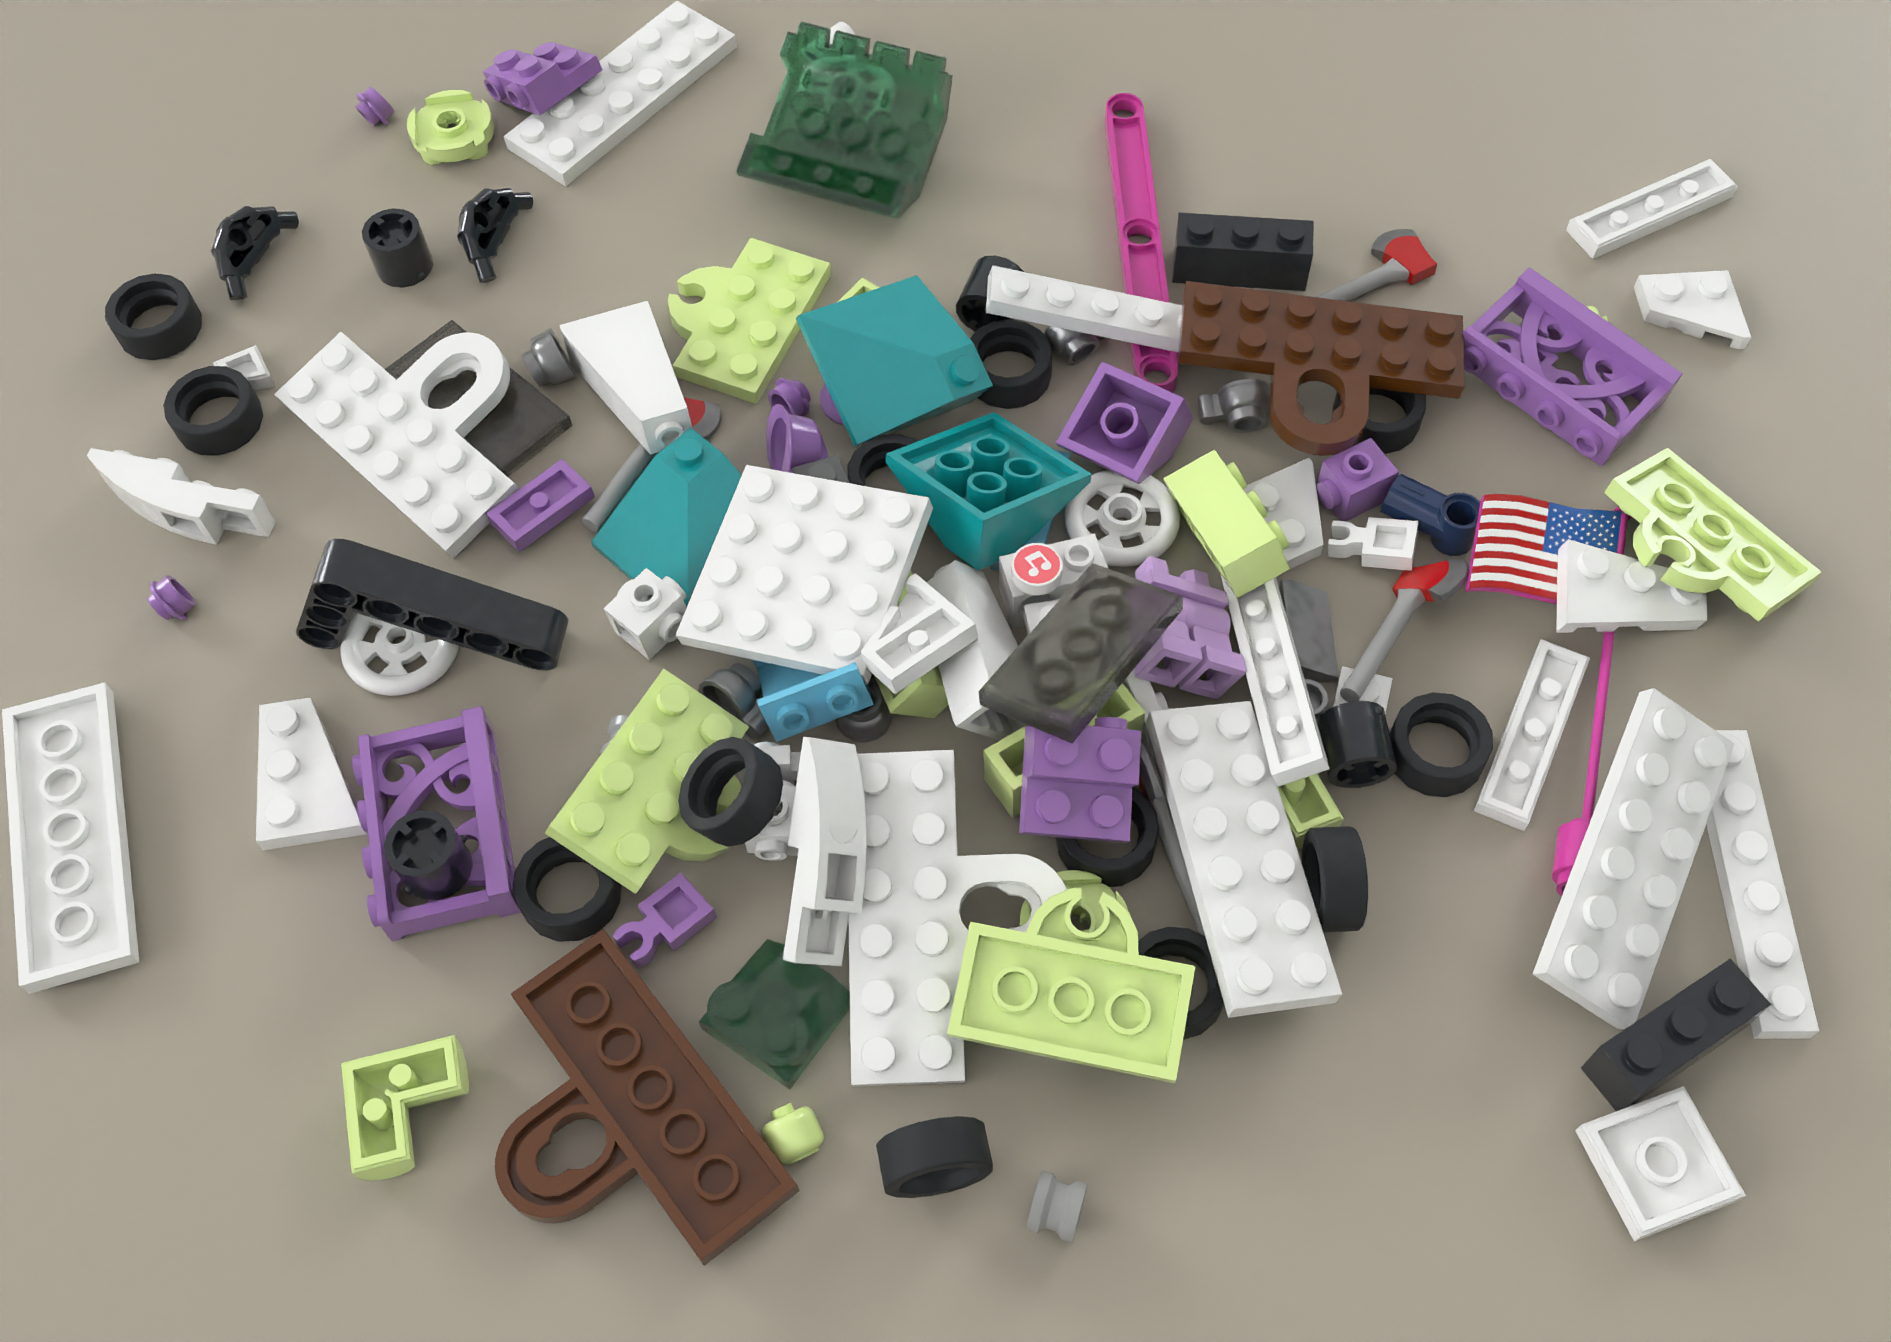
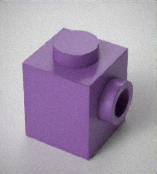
(1355, 480)

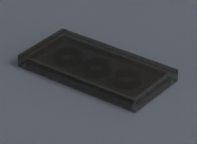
(514, 429)
(1081, 652)

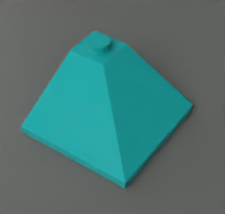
(892, 358)
(987, 486)
(671, 513)

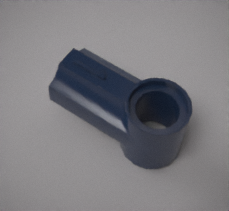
(1445, 518)

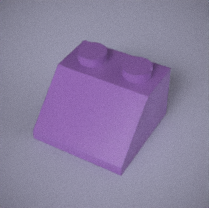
(1126, 424)

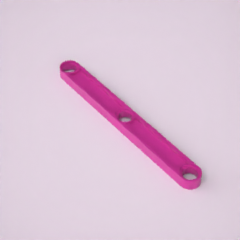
(1137, 214)

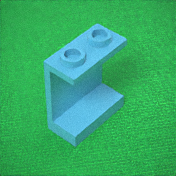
(803, 699)

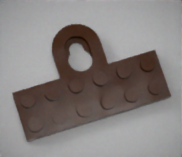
(1321, 341)
(652, 1097)

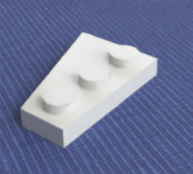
(1618, 591)
(299, 780)

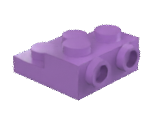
(541, 79)
(1083, 785)

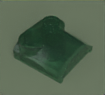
(776, 1012)

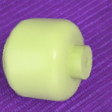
(793, 1133)

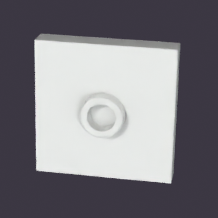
(1659, 1163)

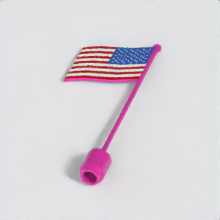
(1519, 556)

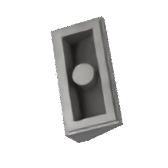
(1311, 629)

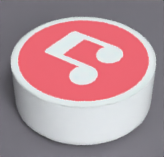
(1036, 569)

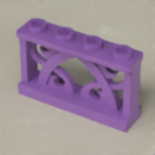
(1563, 408)
(473, 760)

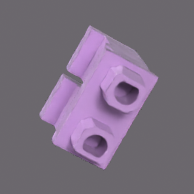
(1195, 639)

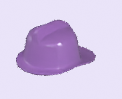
(792, 440)

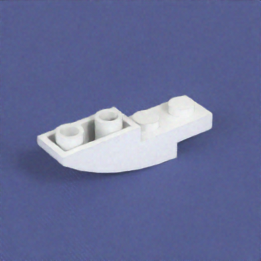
(168, 499)
(832, 846)

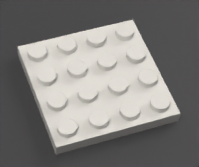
(804, 570)

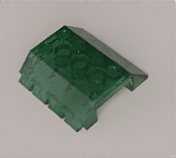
(852, 121)

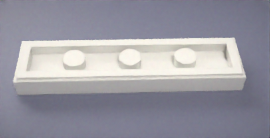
(1651, 208)
(1531, 735)

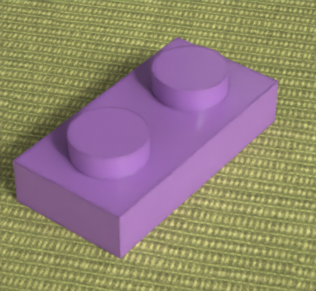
(540, 505)

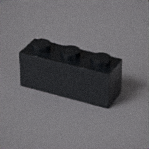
(1243, 251)
(1675, 1035)

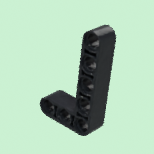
(426, 602)

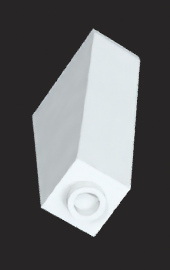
(630, 371)
(976, 663)

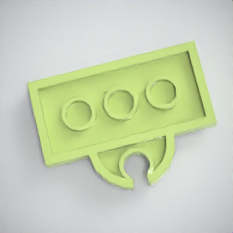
(745, 317)
(1707, 537)
(628, 800)
(1073, 992)

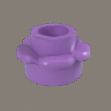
(374, 107)
(791, 395)
(170, 598)

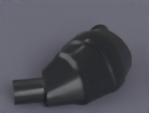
(485, 224)
(244, 240)

